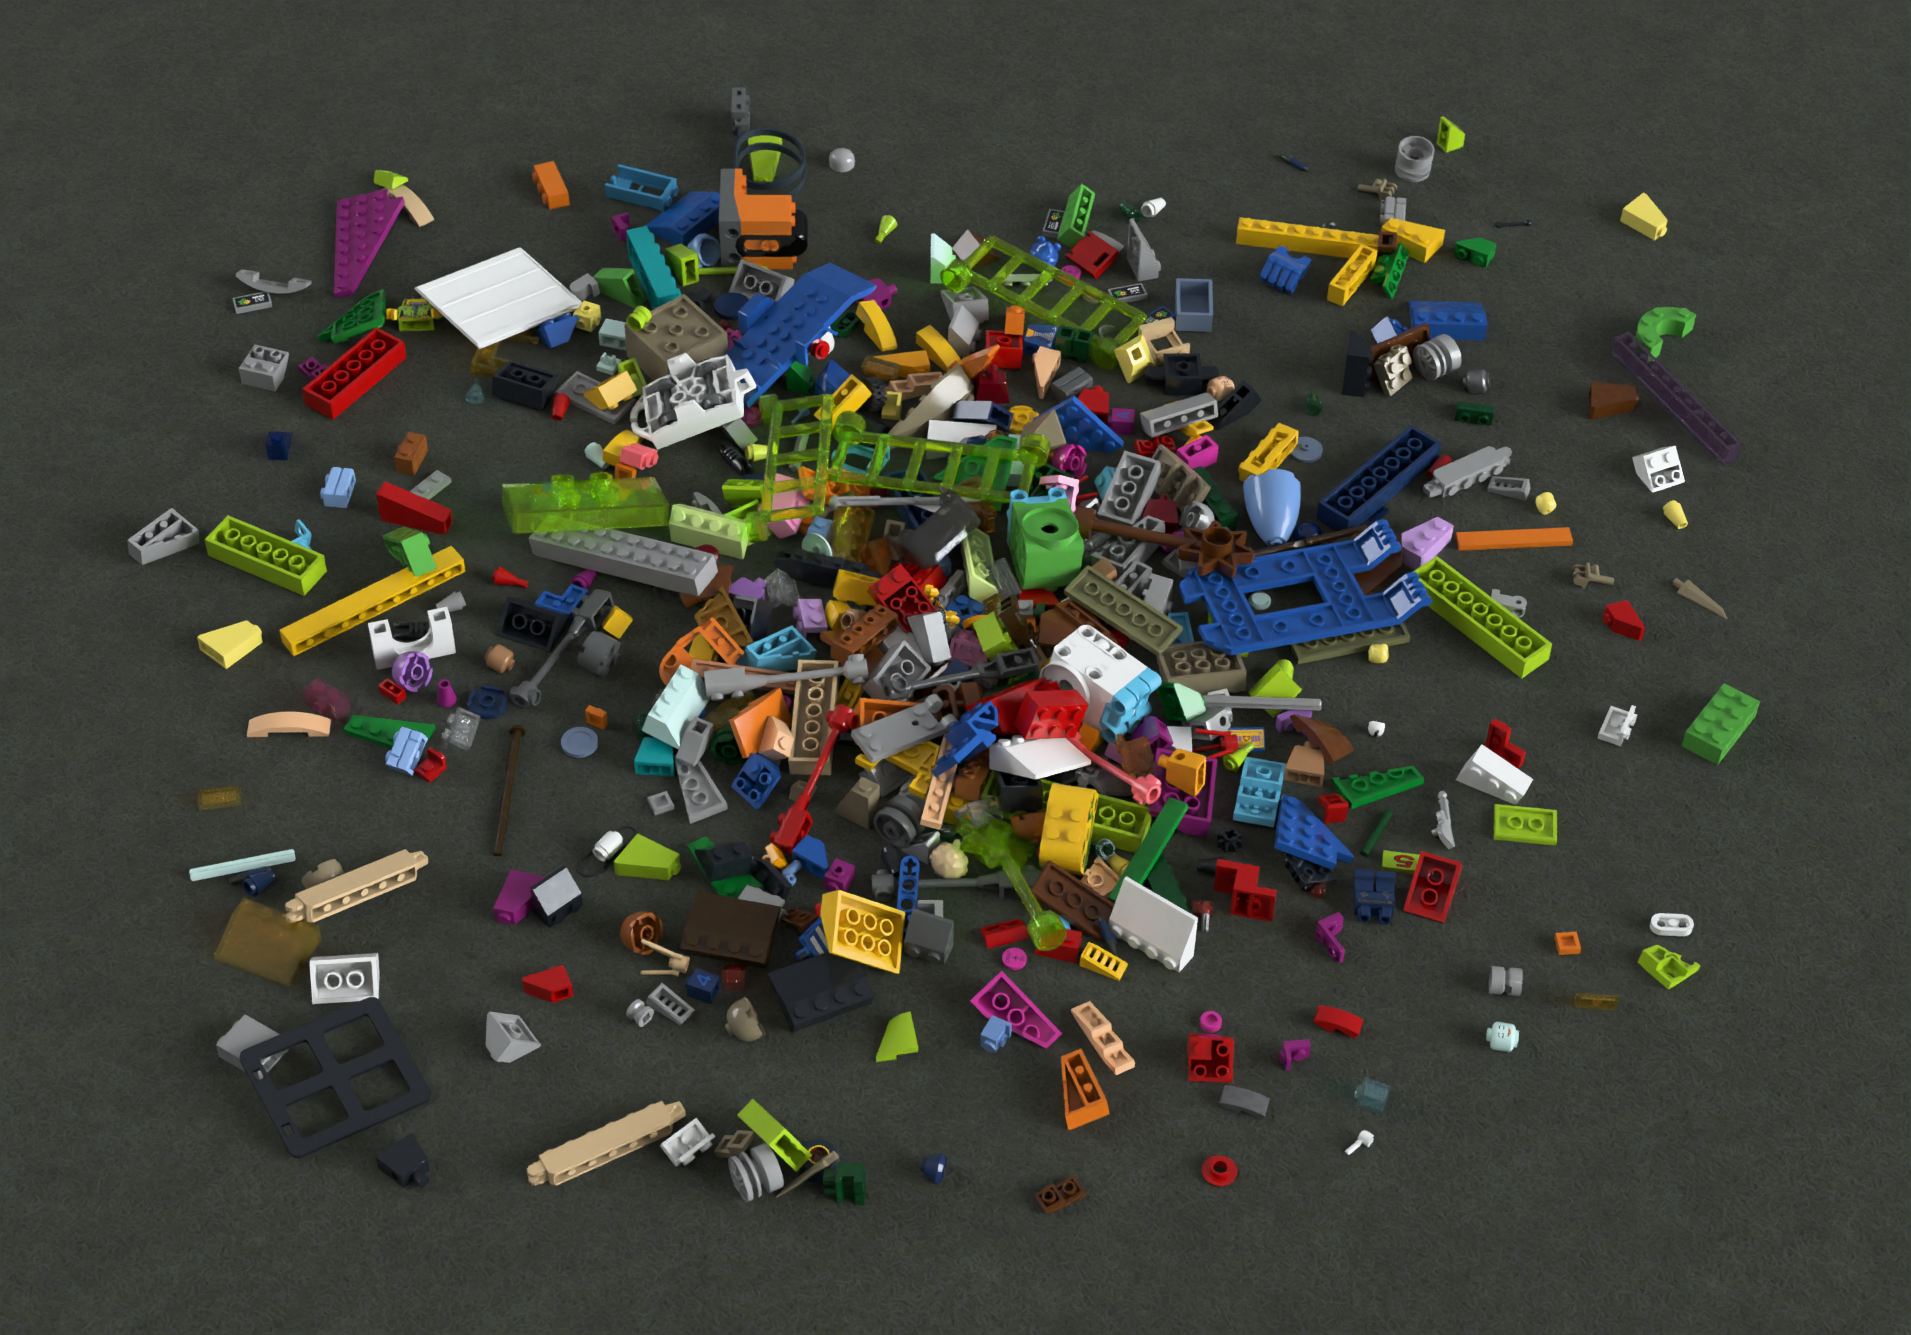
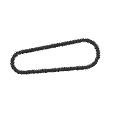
(602, 868)

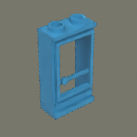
(627, 176)

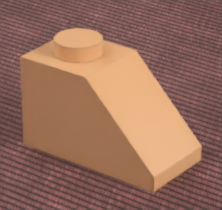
(776, 740)

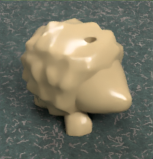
(949, 860)

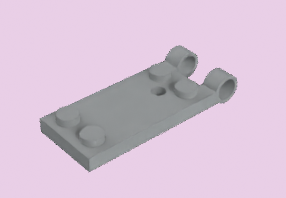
(898, 734)

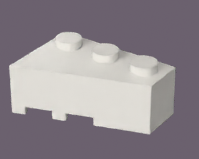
(1494, 776)

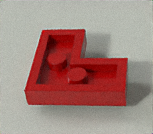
(1499, 743)

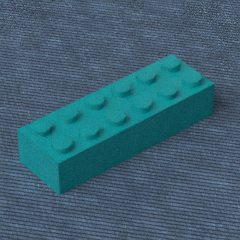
(651, 267)

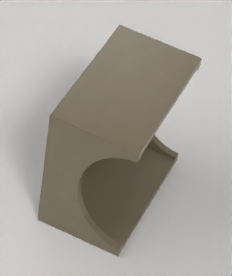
(675, 330)

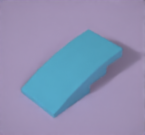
(1259, 791)

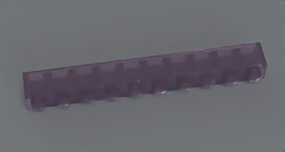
(1676, 398)

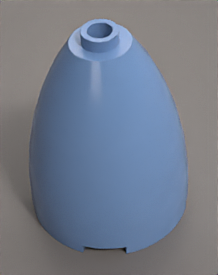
(1273, 504)

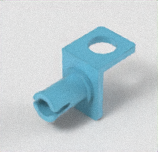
(303, 540)

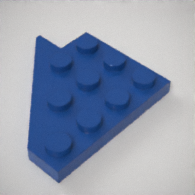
(1084, 427)
(1305, 836)

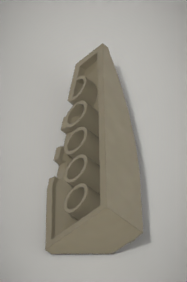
(937, 404)

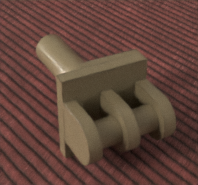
(1380, 187)
(1582, 575)

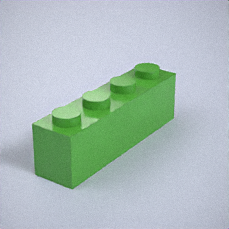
(1076, 216)

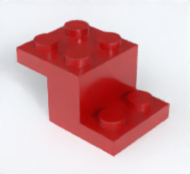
(1242, 882)

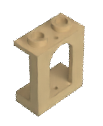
(1160, 329)

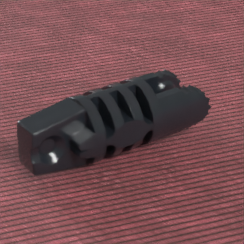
(735, 458)
(416, 630)

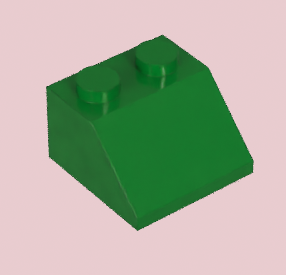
(1180, 702)

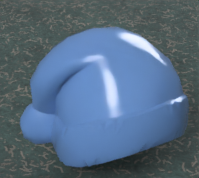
(706, 248)

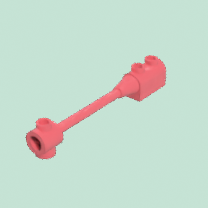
(1143, 788)

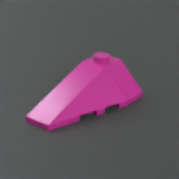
(1010, 1004)

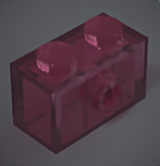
(327, 700)

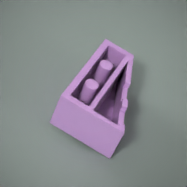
(1425, 542)

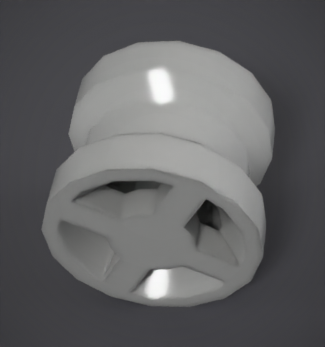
(639, 1012)

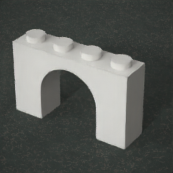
(436, 643)

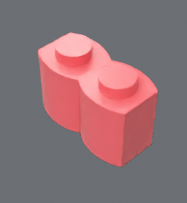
(638, 456)

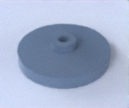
(1307, 450)
(579, 742)

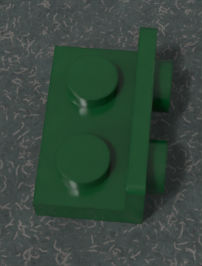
(1474, 413)

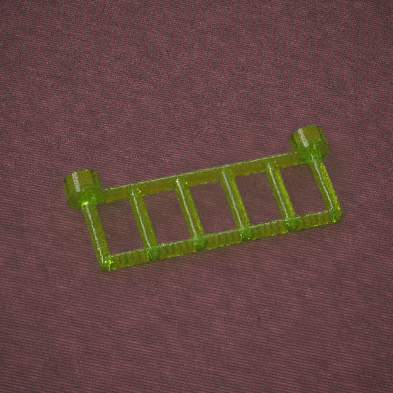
(959, 275)
(850, 431)

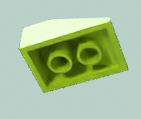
(742, 491)

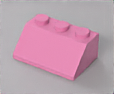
(786, 500)

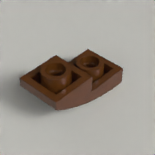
(1056, 1197)

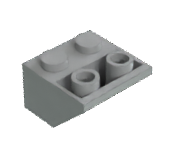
(264, 367)

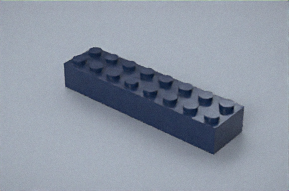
(1378, 479)

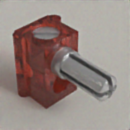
(1204, 910)

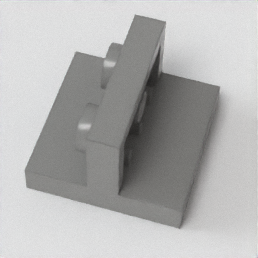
(886, 775)

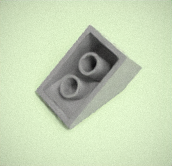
(1140, 255)
(970, 298)

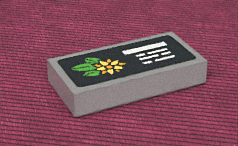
(1053, 223)
(1129, 293)
(252, 302)

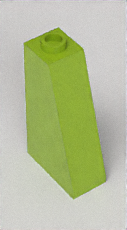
(764, 161)
(774, 1135)

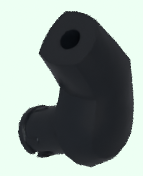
(701, 297)

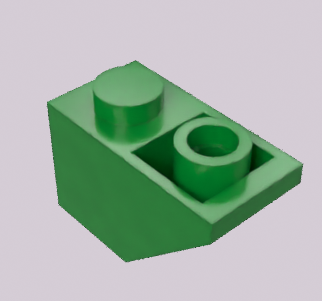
(1475, 251)

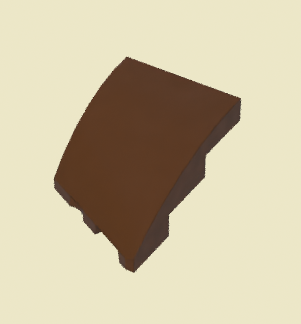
(721, 579)
(1328, 738)

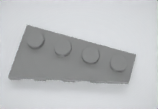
(699, 791)

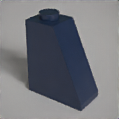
(983, 413)

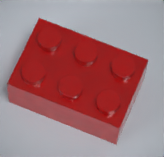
(1050, 714)

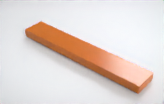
(1514, 538)

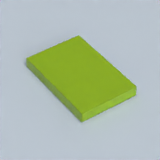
(1525, 824)

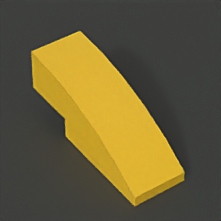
(876, 325)
(937, 347)
(613, 450)

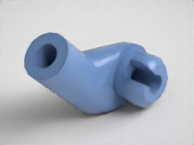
(790, 870)

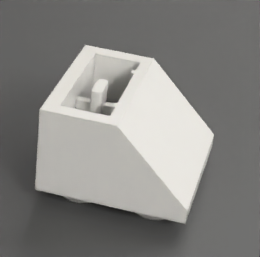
(1659, 468)

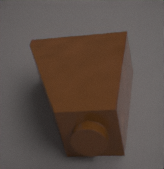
(1611, 399)

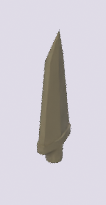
(1697, 596)
(820, 1165)

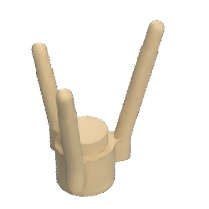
(677, 962)

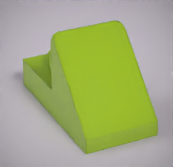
(635, 374)

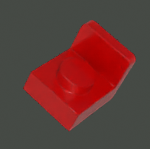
(431, 766)

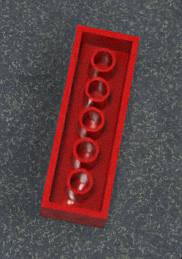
(354, 373)

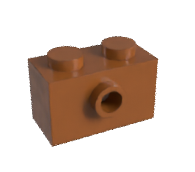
(410, 453)

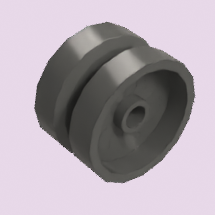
(899, 821)

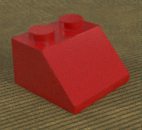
(1010, 349)

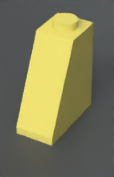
(1644, 217)
(231, 642)

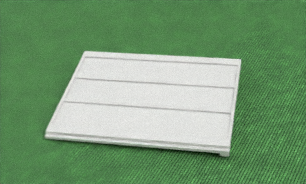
(499, 297)

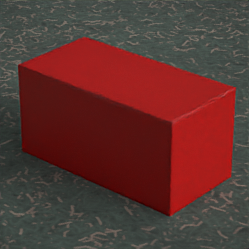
(392, 691)

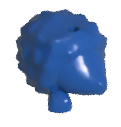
(1045, 251)

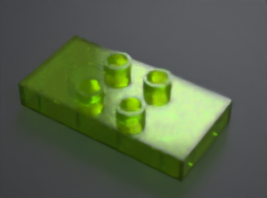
(584, 504)

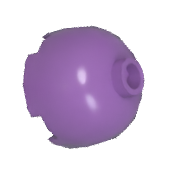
(411, 666)

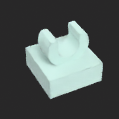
(608, 364)

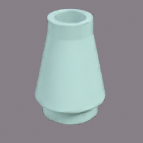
(595, 453)

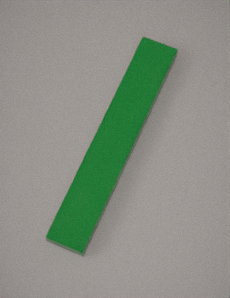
(1152, 844)

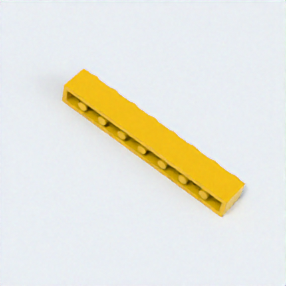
(1302, 238)

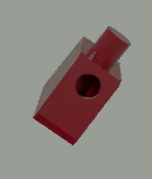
(991, 386)
(1164, 510)

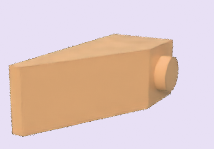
(1046, 364)

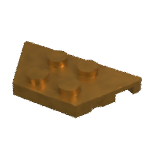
(726, 615)

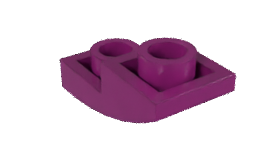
(311, 368)

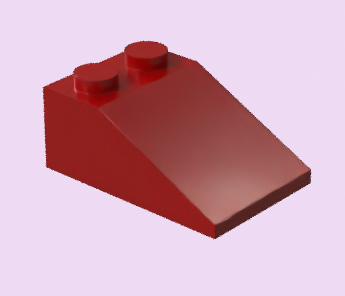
(1433, 886)

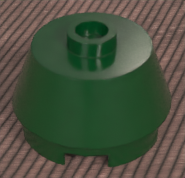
(725, 746)

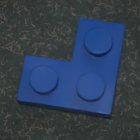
(565, 603)

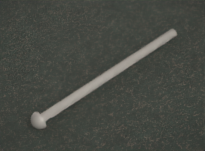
(836, 501)

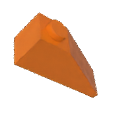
(1014, 320)

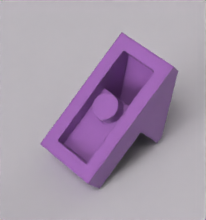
(1285, 723)

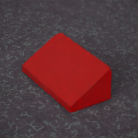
(1004, 933)

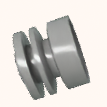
(1414, 158)
(1437, 357)
(759, 1171)

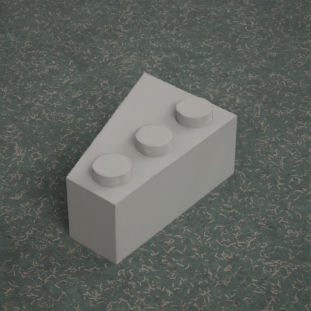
(162, 538)
(1159, 593)

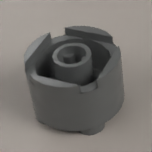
(599, 653)

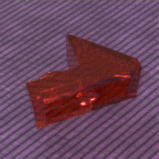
(734, 977)

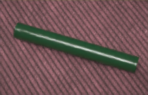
(1376, 833)

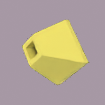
(1134, 358)

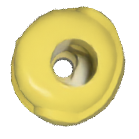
(1545, 503)
(1378, 653)

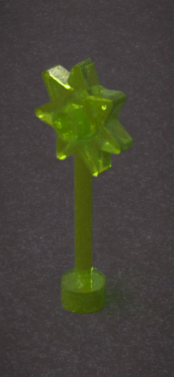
(999, 846)

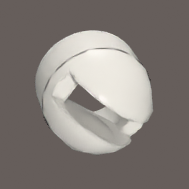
(1376, 727)

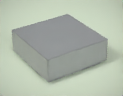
(660, 803)

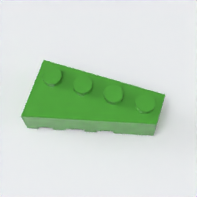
(410, 549)

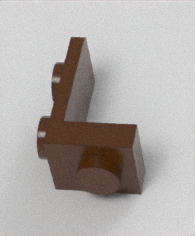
(799, 919)

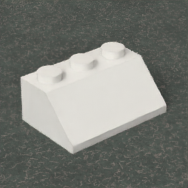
(344, 978)

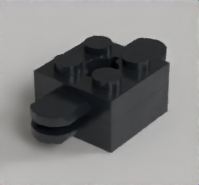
(1181, 374)

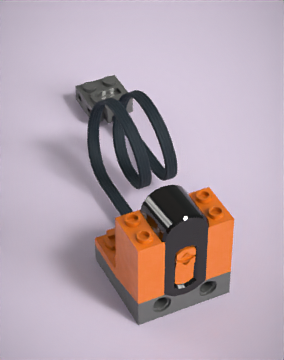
(759, 227)

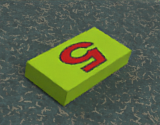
(1399, 862)

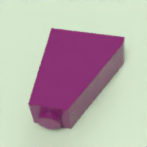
(515, 897)

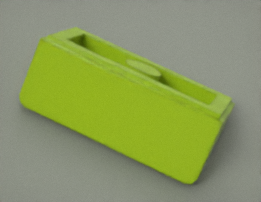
(388, 179)

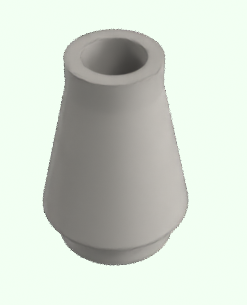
(453, 602)

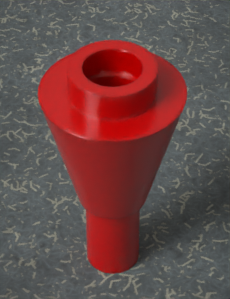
(504, 577)

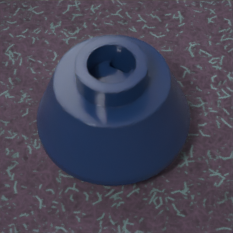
(934, 1167)

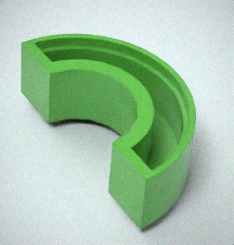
(1662, 322)

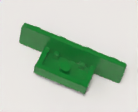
(1389, 270)

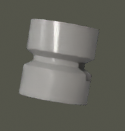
(1505, 981)

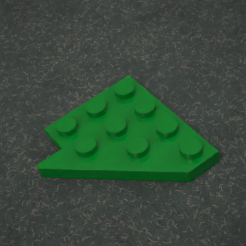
(360, 318)
(975, 465)

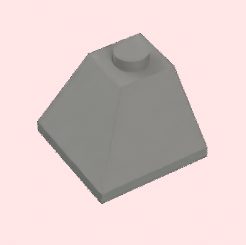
(508, 1037)

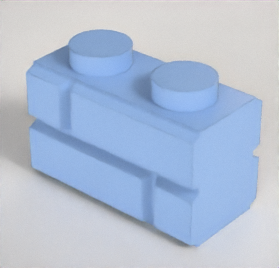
(338, 487)
(406, 750)

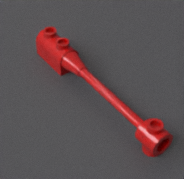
(797, 821)

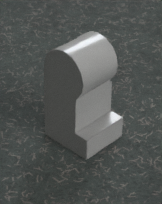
(1514, 604)

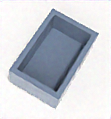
(1193, 305)

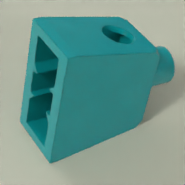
(654, 758)

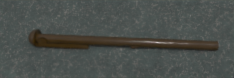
(1311, 541)
(516, 732)

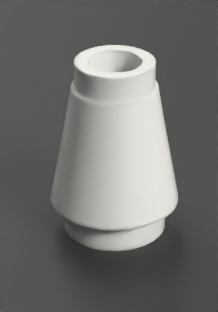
(1152, 207)

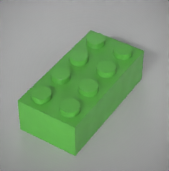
(1720, 724)

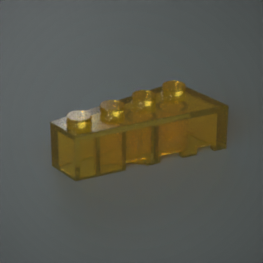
(851, 529)

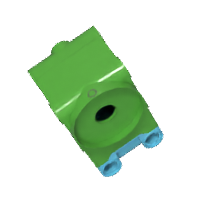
(1044, 540)

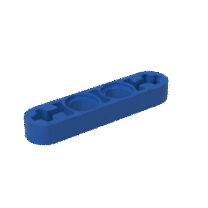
(908, 895)

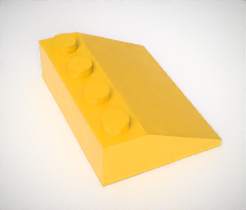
(863, 930)

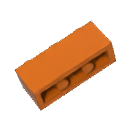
(550, 185)

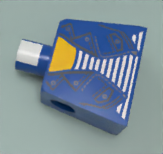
(1039, 336)

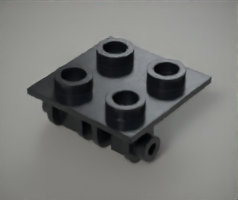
(1307, 872)

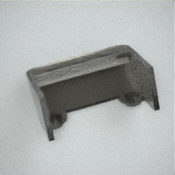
(938, 533)

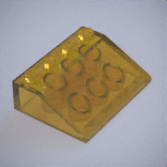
(267, 944)

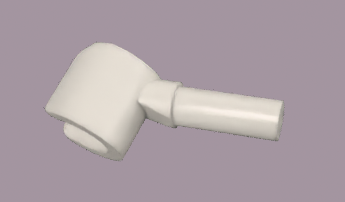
(1364, 1138)

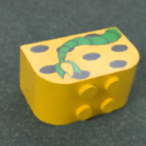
(1068, 827)

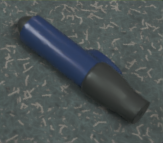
(1294, 162)
(242, 876)
(1109, 938)

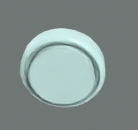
(1259, 600)

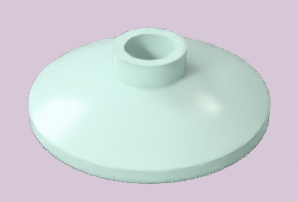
(816, 543)

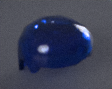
(1306, 530)

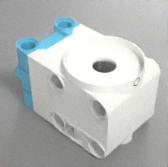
(1106, 678)

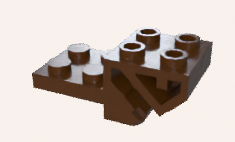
(955, 701)

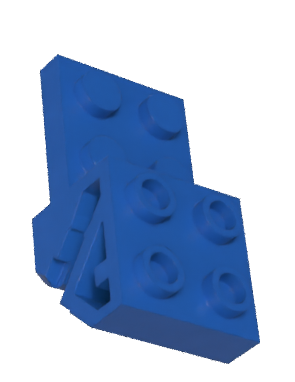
(969, 736)

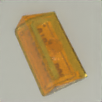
(880, 369)
(219, 797)
(1596, 1001)

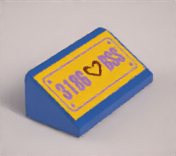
(1250, 734)

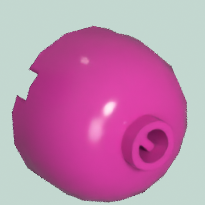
(1070, 458)

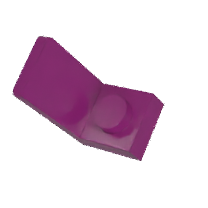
(1325, 933)

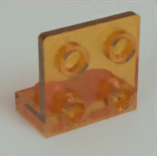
(1137, 756)

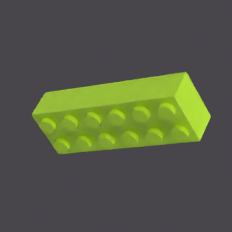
(266, 555)

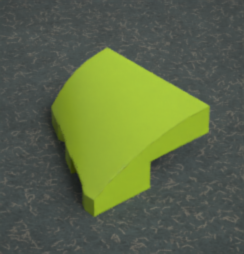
(1660, 962)
(898, 1038)

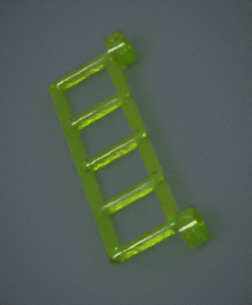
(771, 413)

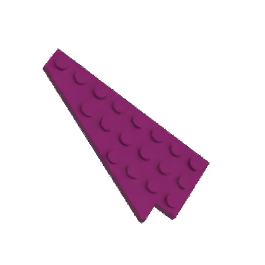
(360, 231)

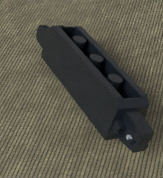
(817, 567)

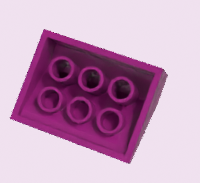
(1198, 815)

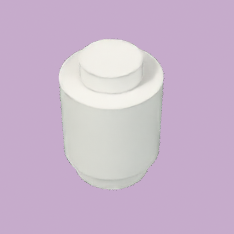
(608, 846)

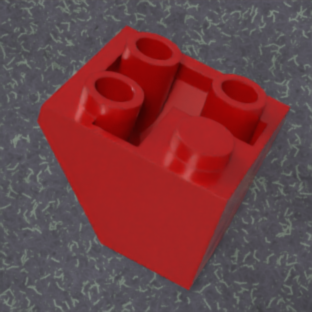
(1210, 1057)

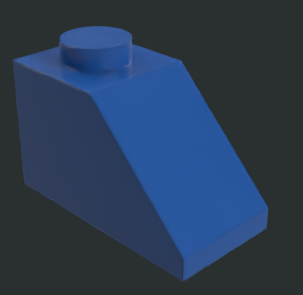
(812, 856)

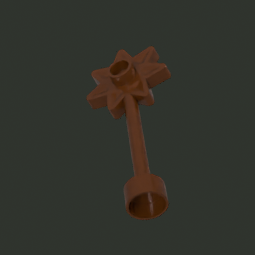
(1212, 548)

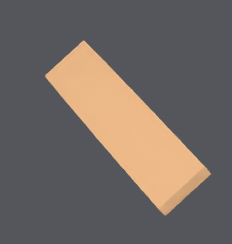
(914, 385)
(1102, 1037)

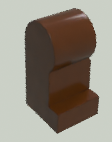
(1387, 243)

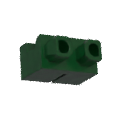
(1072, 345)
(846, 1182)

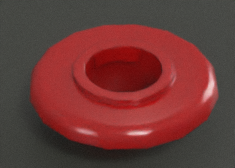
(1216, 1178)

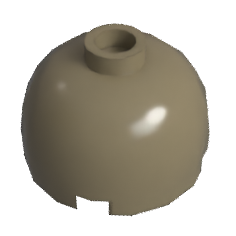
(325, 872)
(743, 1021)

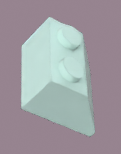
(940, 257)

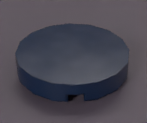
(729, 304)
(492, 706)

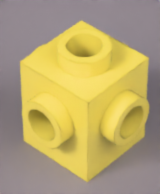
(588, 316)

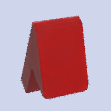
(1334, 807)

